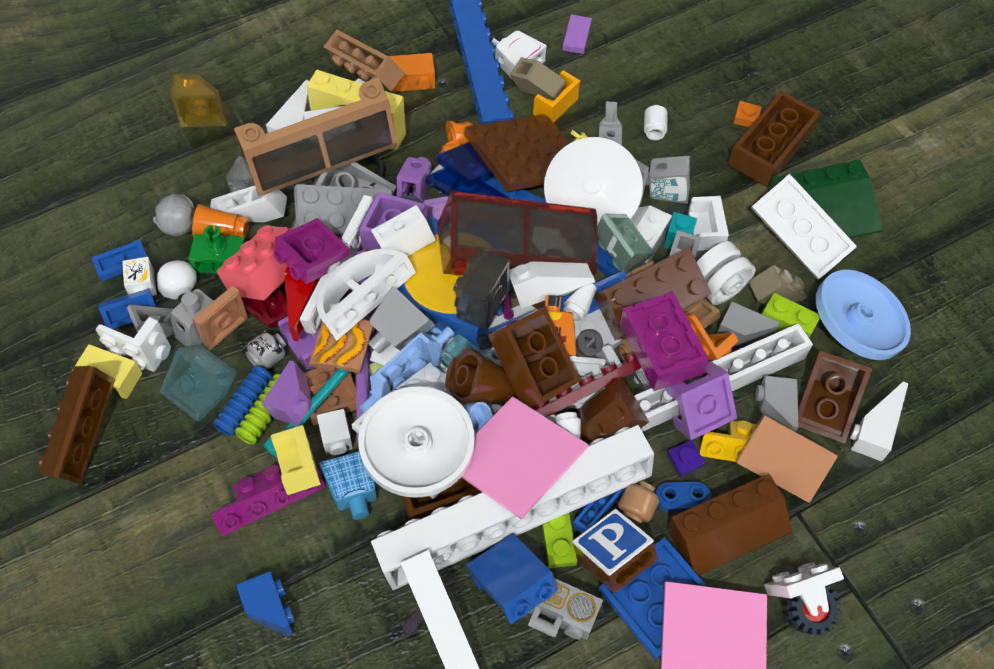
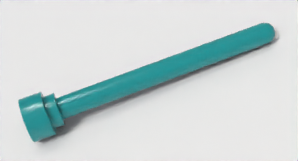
(317, 400)

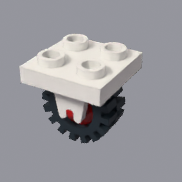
(809, 597)

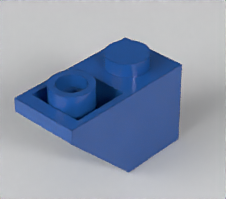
(263, 603)

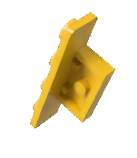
(726, 445)

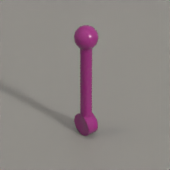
(508, 313)

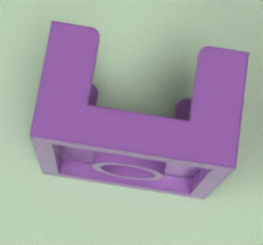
(704, 402)

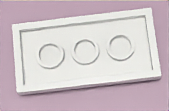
(803, 227)

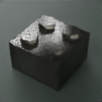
(482, 288)

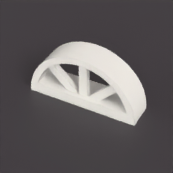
(386, 269)

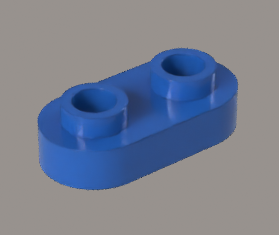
(683, 496)

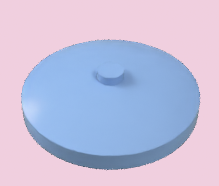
(863, 315)

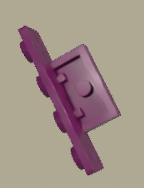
(257, 498)

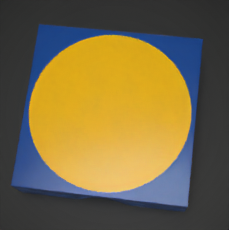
(433, 290)

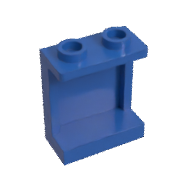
(513, 577)

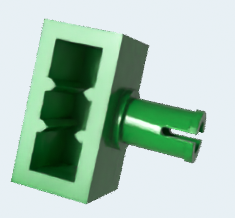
(212, 249)

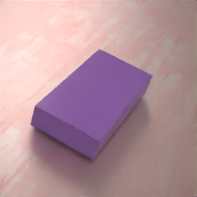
(577, 34)

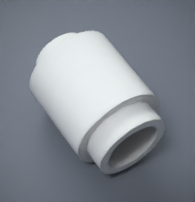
(655, 122)

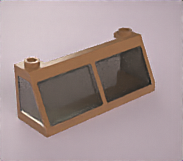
(318, 142)

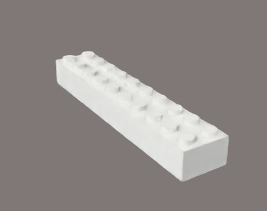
(482, 523)

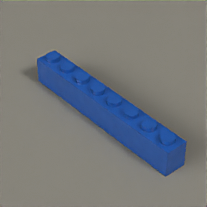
(479, 61)

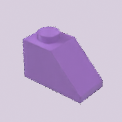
(289, 396)

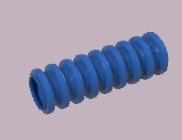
(243, 400)

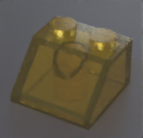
(196, 102)

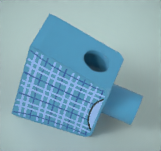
(349, 484)

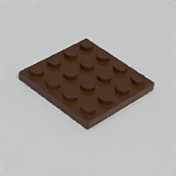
(517, 149)

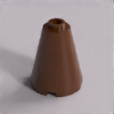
(477, 379)

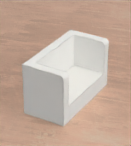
(710, 221)
(405, 232)

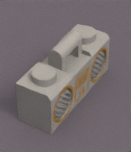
(571, 611)

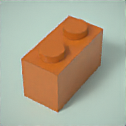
(418, 72)

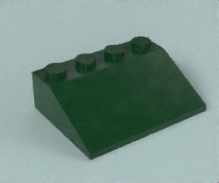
(843, 194)

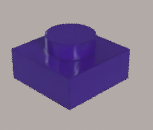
(685, 458)

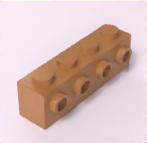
(363, 60)

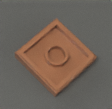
(220, 318)

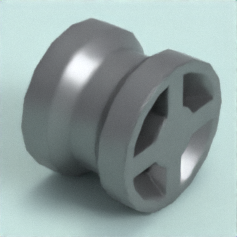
(584, 349)

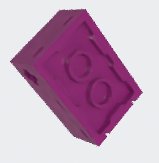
(663, 341)

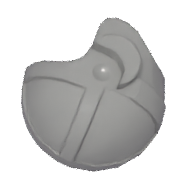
(175, 215)

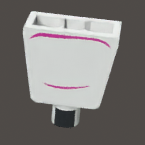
(515, 46)

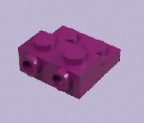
(309, 250)

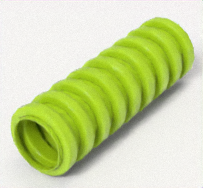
(257, 419)

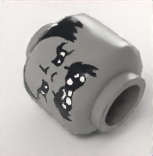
(266, 350)

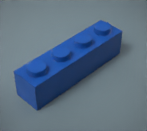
(595, 511)

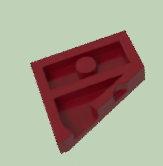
(268, 310)

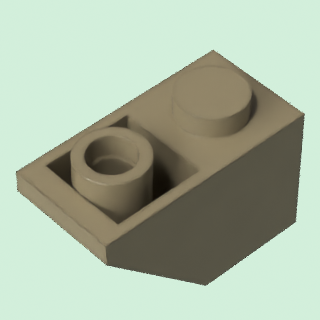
(536, 79)
(779, 282)

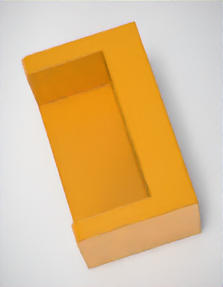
(565, 99)

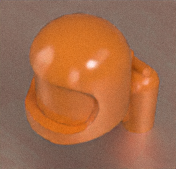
(455, 135)

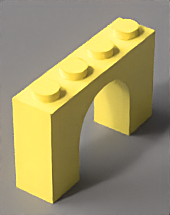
(334, 91)

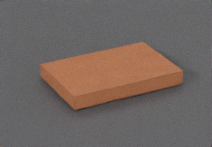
(787, 456)

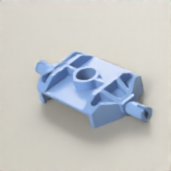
(406, 363)

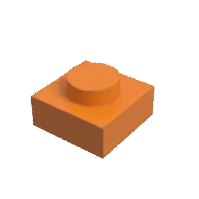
(746, 114)

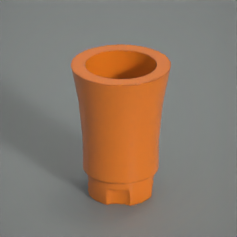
(228, 222)

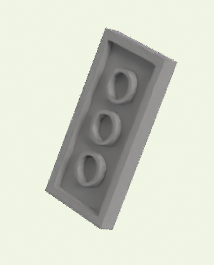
(330, 204)

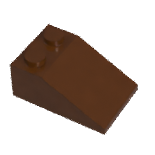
(832, 396)

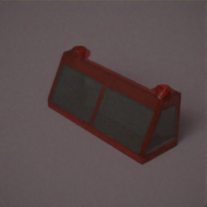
(515, 230)

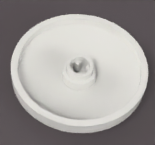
(595, 175)
(416, 441)

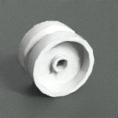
(725, 272)

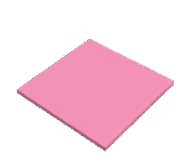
(520, 457)
(713, 628)

